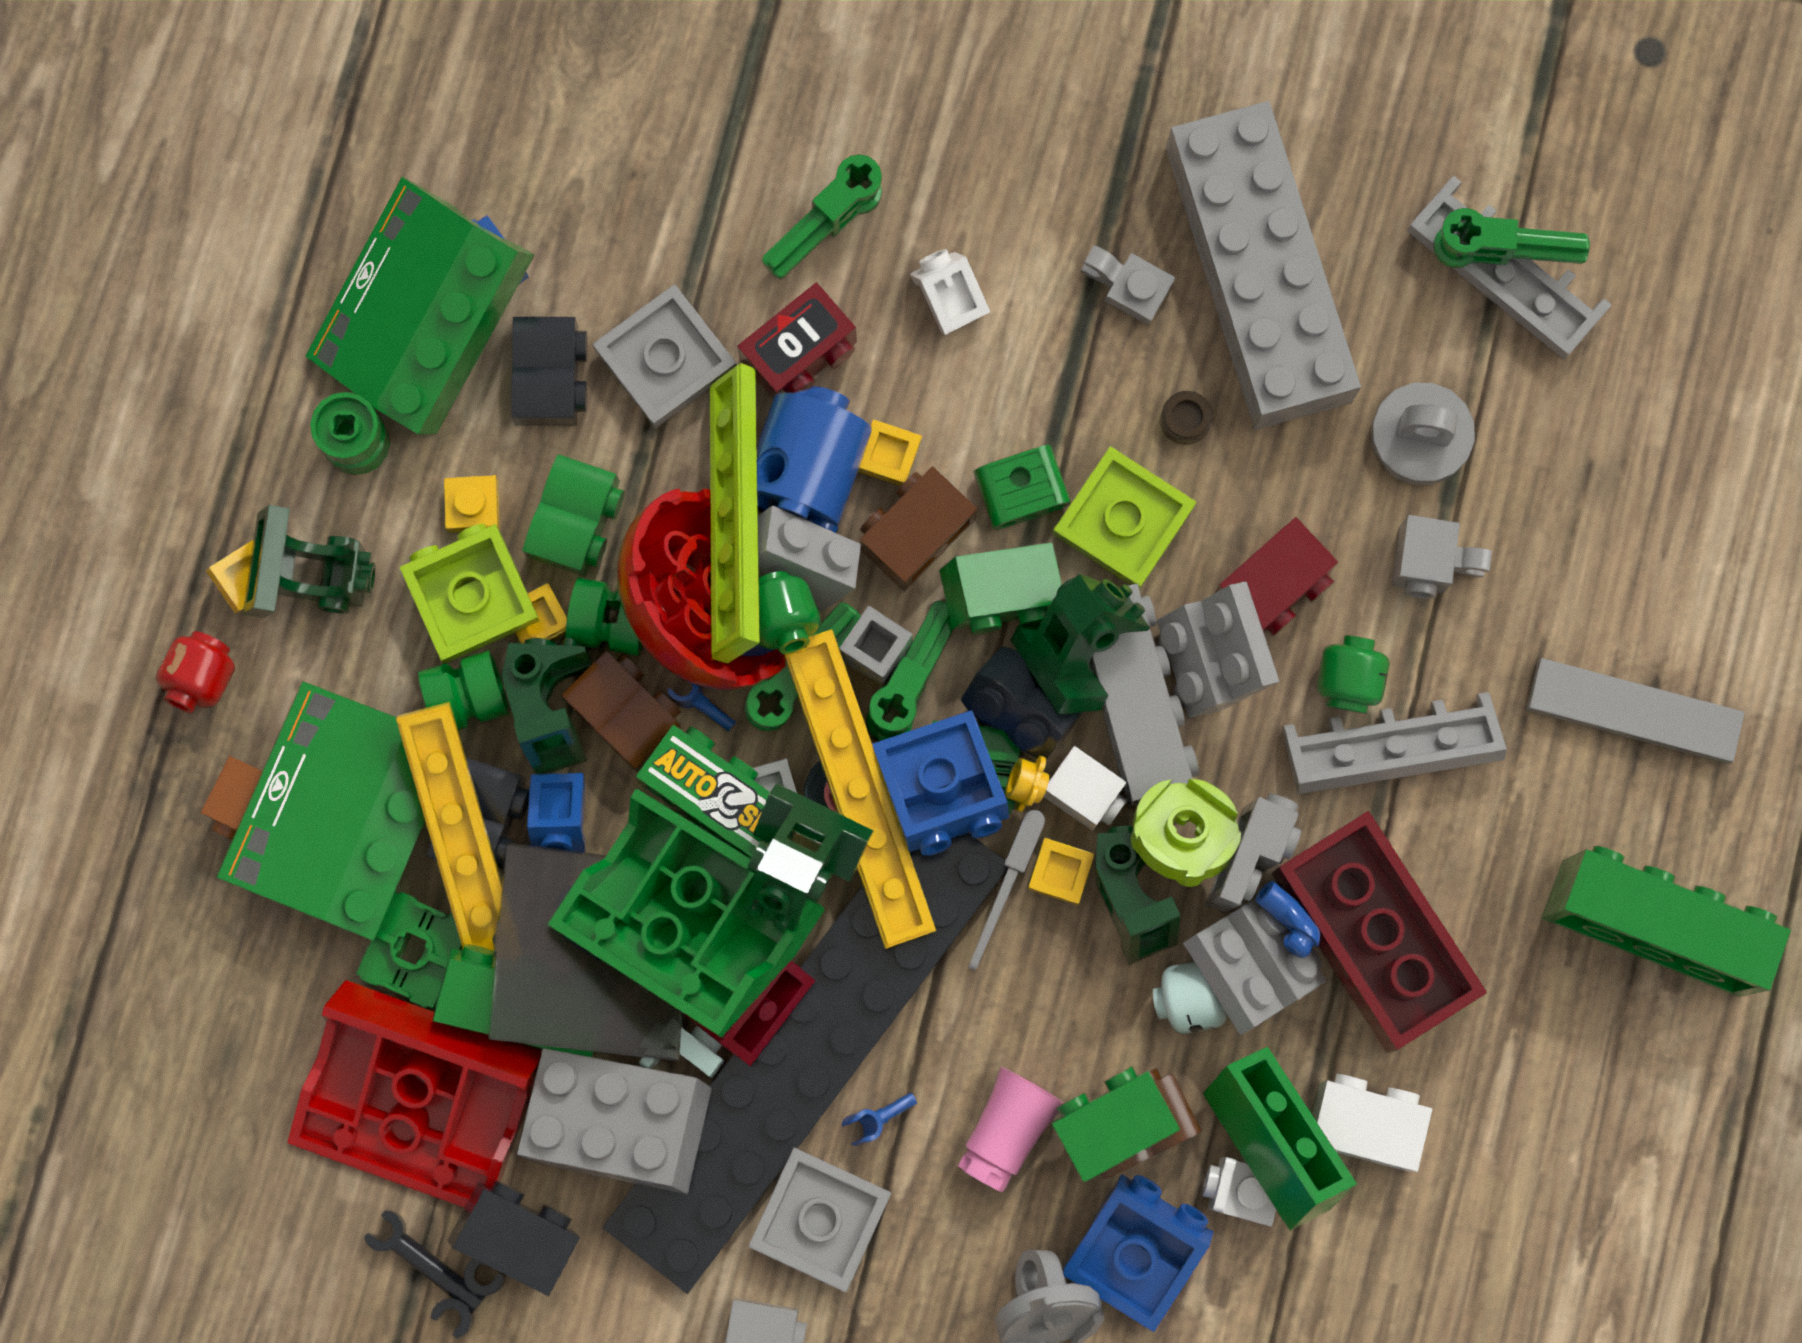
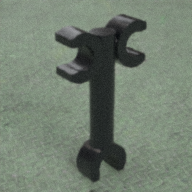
(466, 1292)

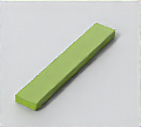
(734, 514)

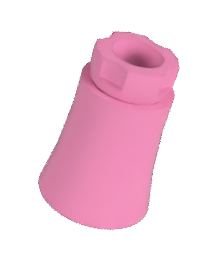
(1008, 1129)

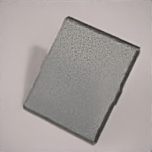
(554, 988)

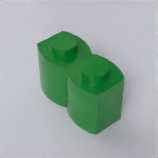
(572, 516)

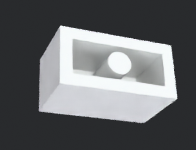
(1372, 1125)

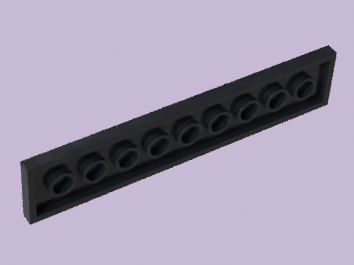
(774, 1104)

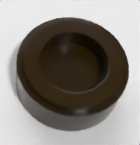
(1186, 417)

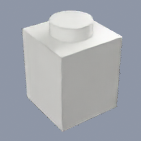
(1086, 790)

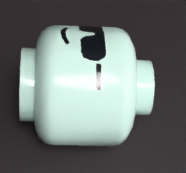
(1187, 1000)

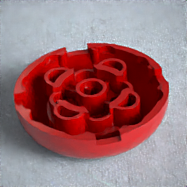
(670, 602)

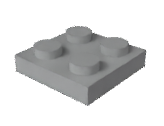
(664, 356)
(819, 1219)

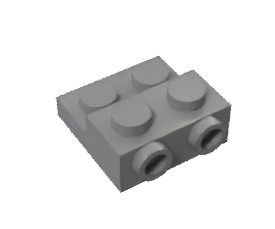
(1217, 651)
(1265, 841)
(1251, 967)

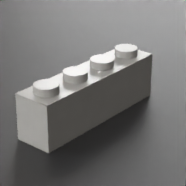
(1139, 711)

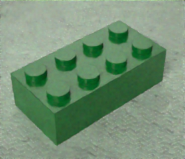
(1667, 922)

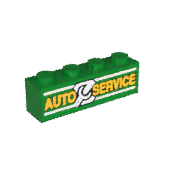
(707, 788)

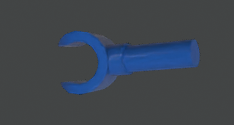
(703, 704)
(873, 1120)

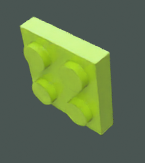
(1124, 518)

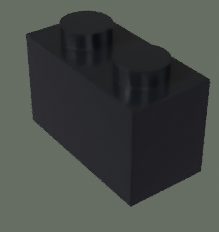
(514, 1237)

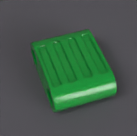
(1022, 487)

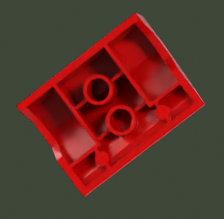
(412, 1096)

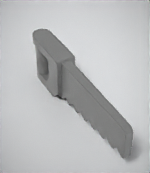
(1017, 862)

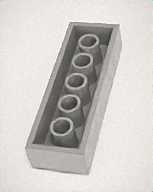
(1262, 265)

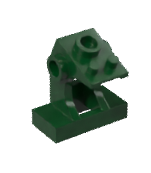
(345, 571)
(1080, 621)
(542, 733)
(792, 864)
(1141, 922)

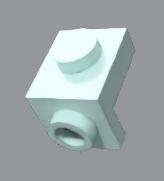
(698, 1049)

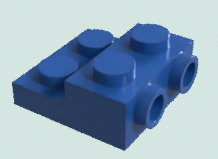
(942, 783)
(1140, 1250)

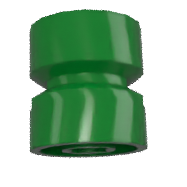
(350, 433)
(590, 616)
(471, 689)

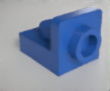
(557, 811)

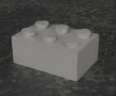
(615, 1120)

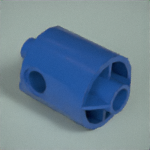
(810, 455)

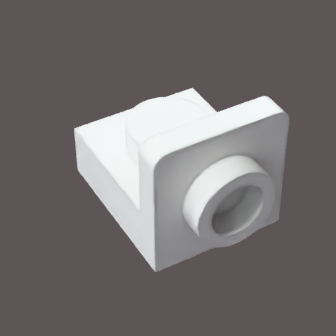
(950, 290)
(1237, 1192)

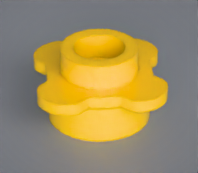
(1027, 782)

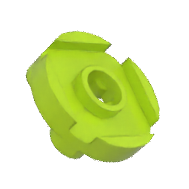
(1179, 857)

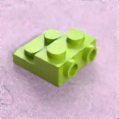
(468, 592)

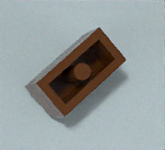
(916, 527)

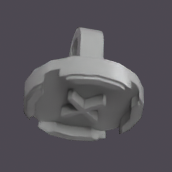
(1422, 433)
(1046, 1305)

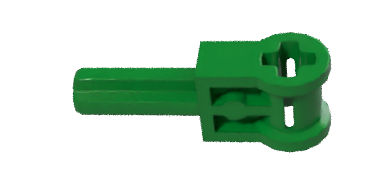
(829, 213)
(1500, 239)
(841, 621)
(910, 676)

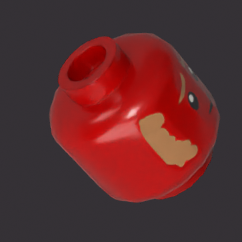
(195, 671)

